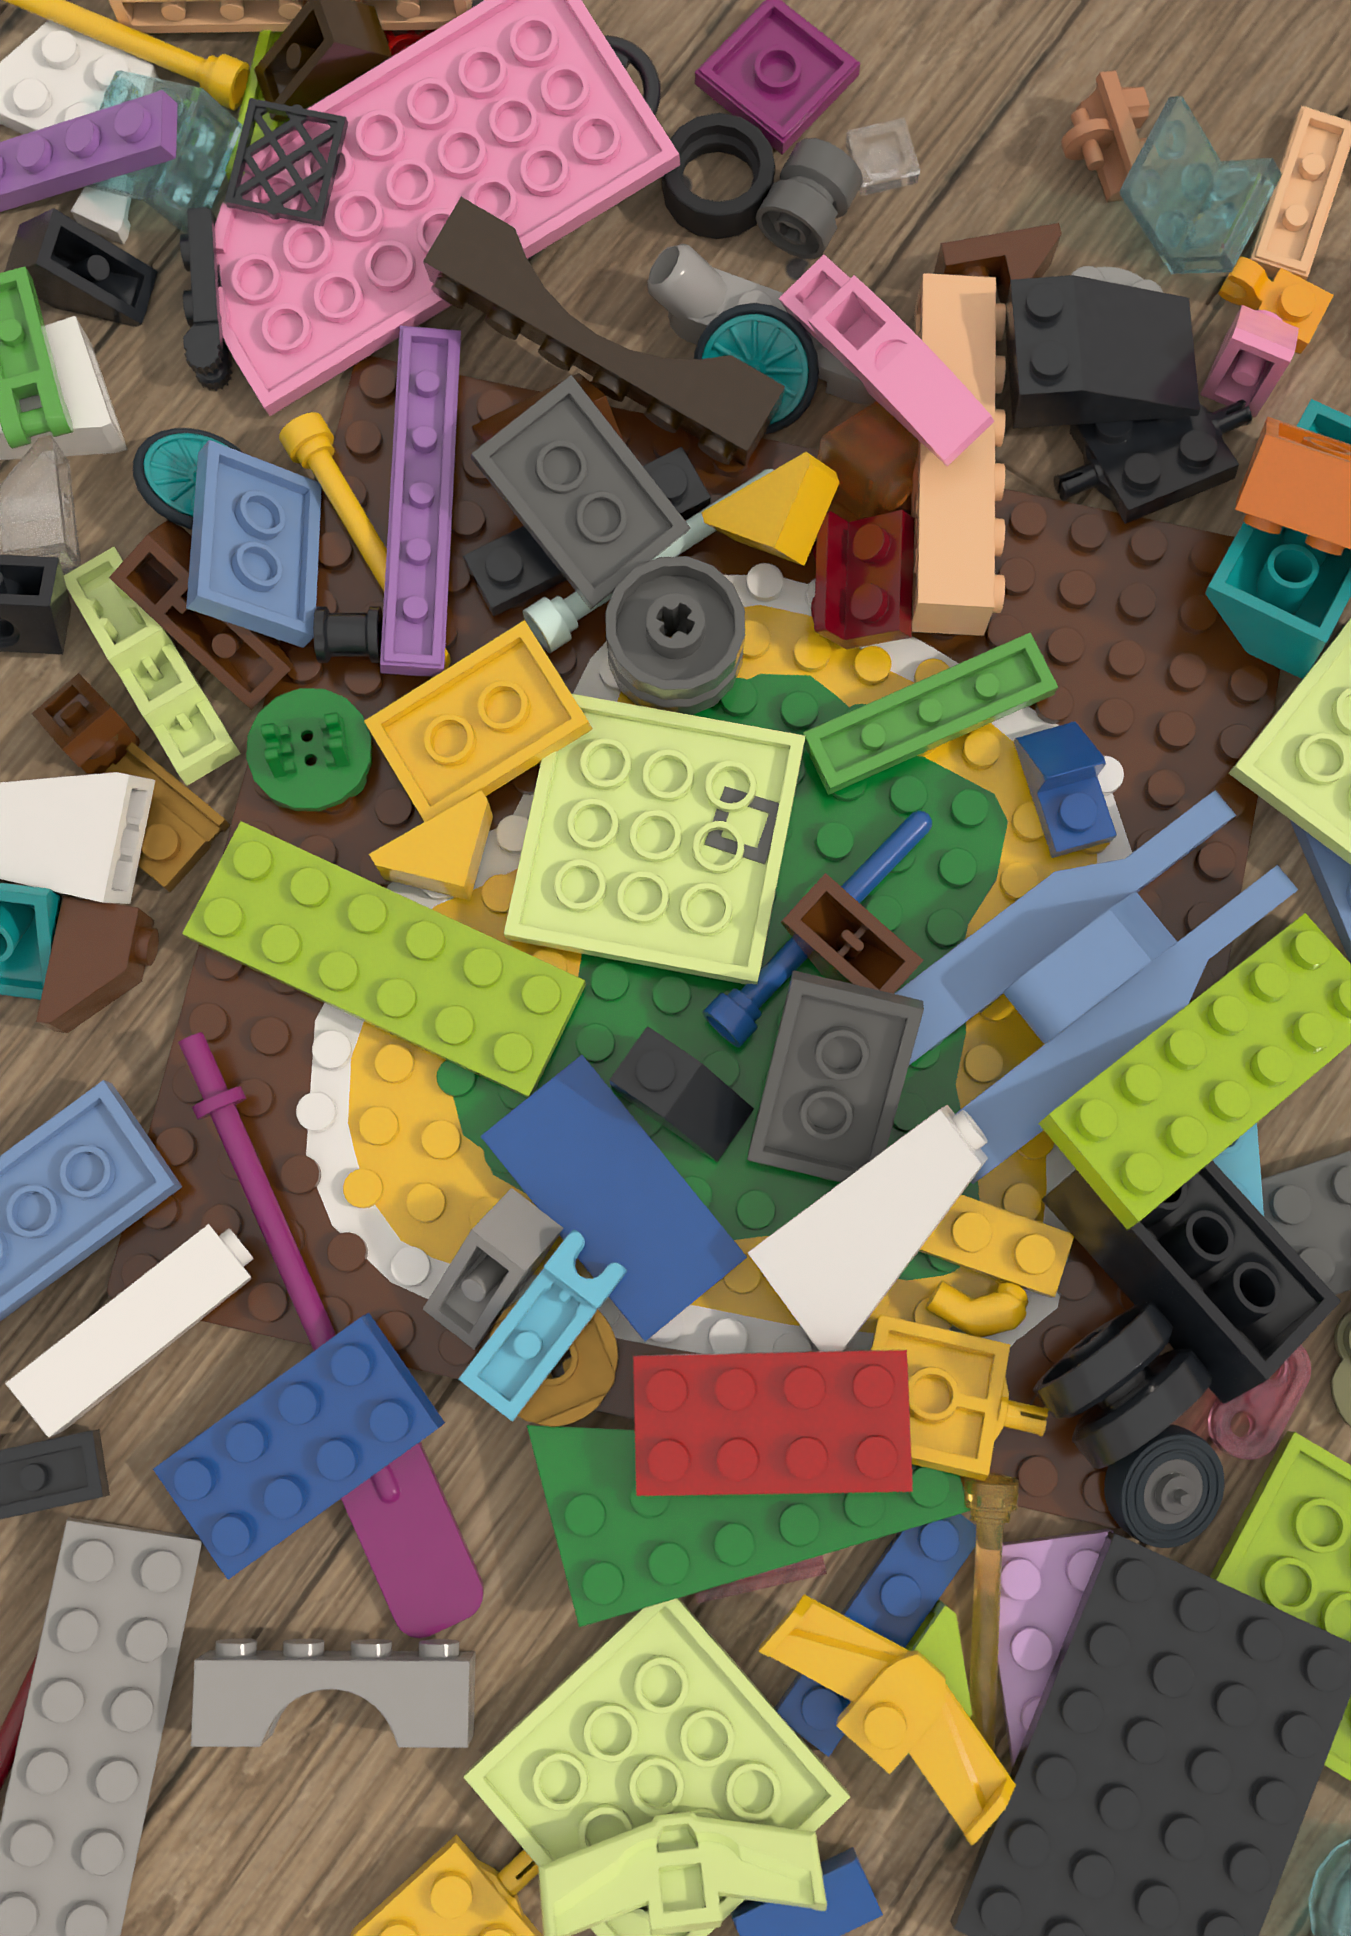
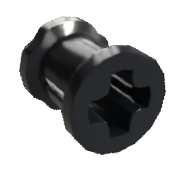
(347, 634)

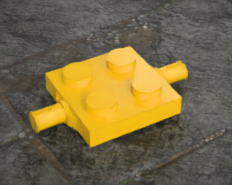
(956, 1396)
(456, 1898)

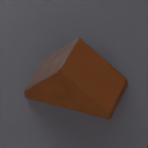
(848, 940)

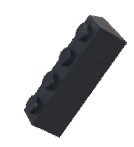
(1211, 1271)

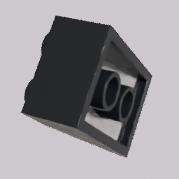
(1097, 353)

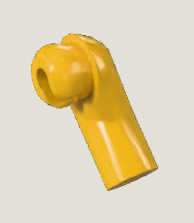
(983, 1315)

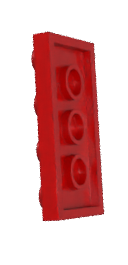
(772, 1423)

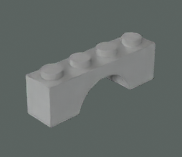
(420, 1693)

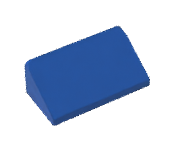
(848, 1905)

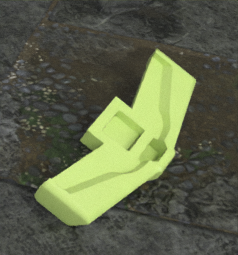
(680, 1871)

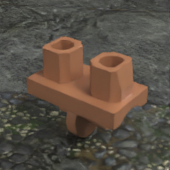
(1107, 132)

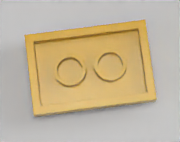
(478, 723)

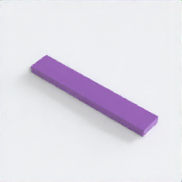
(420, 502)

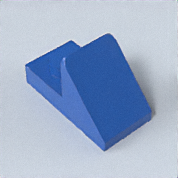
(1065, 788)

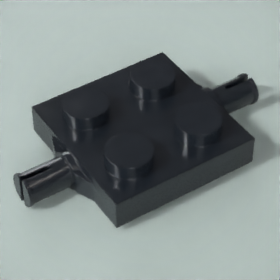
(1154, 460)

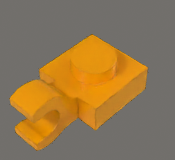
(1286, 296)

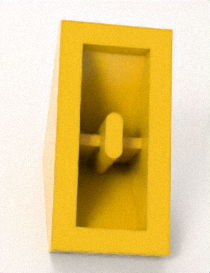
(779, 510)
(442, 851)

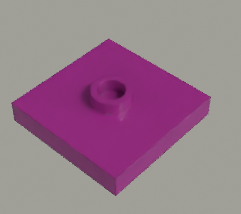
(777, 73)

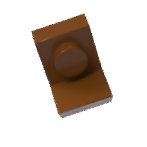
(1001, 255)
(85, 726)

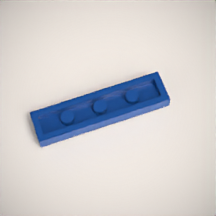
(892, 1604)

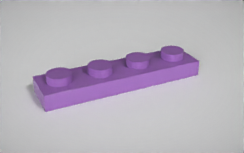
(88, 149)

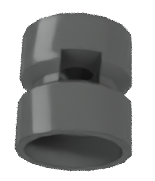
(811, 192)

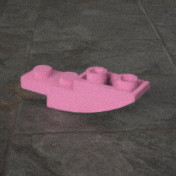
(887, 359)

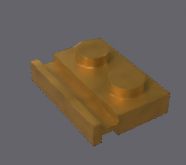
(177, 823)

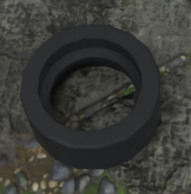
(726, 135)

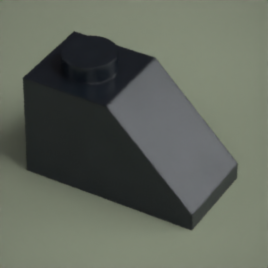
(82, 270)
(681, 1094)

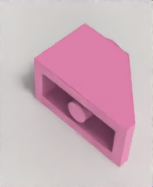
(1251, 359)

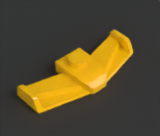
(896, 1709)

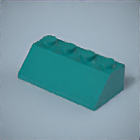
(1278, 589)

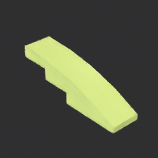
(151, 671)

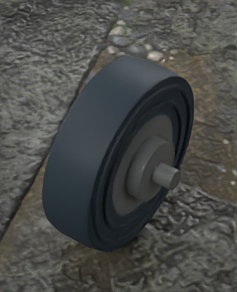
(1166, 1488)

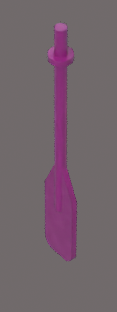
(402, 1507)

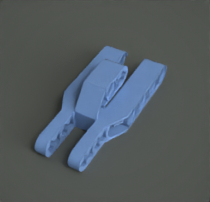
(1077, 945)

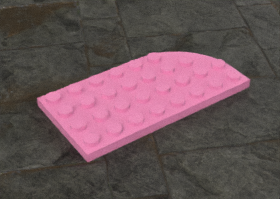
(495, 107)

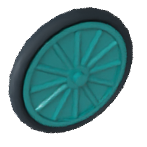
(772, 345)
(168, 470)

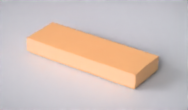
(1303, 193)

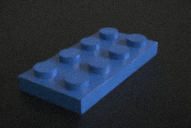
(298, 1445)

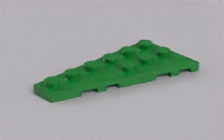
(652, 1549)

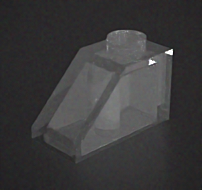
(39, 507)

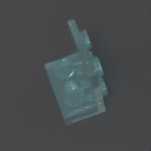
(203, 149)
(1190, 200)

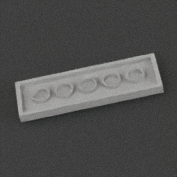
(93, 1728)

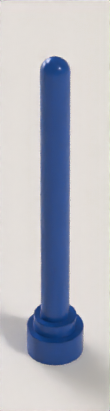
(736, 1013)

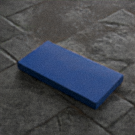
(607, 1179)

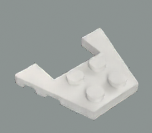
(60, 78)

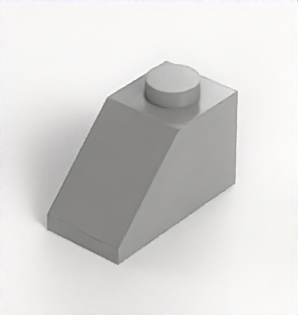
(492, 1267)

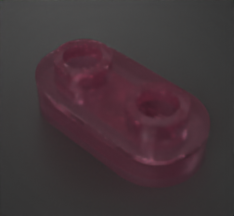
(1266, 1407)

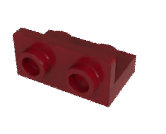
(864, 579)

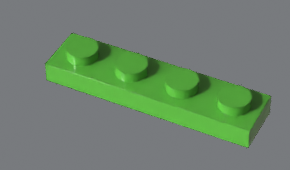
(929, 713)

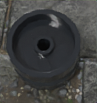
(1123, 1384)

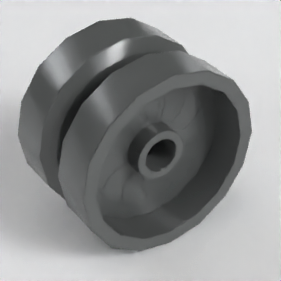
(706, 627)

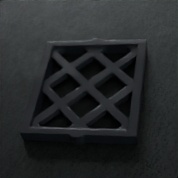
(245, 151)

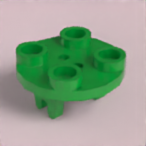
(338, 742)

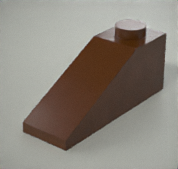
(157, 580)

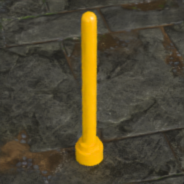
(219, 76)
(310, 444)

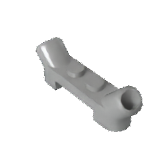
(699, 293)

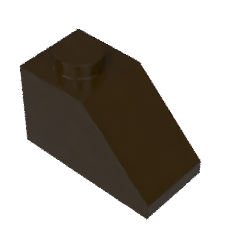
(321, 53)

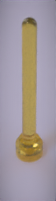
(990, 1508)

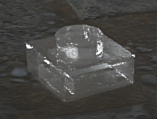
(883, 156)

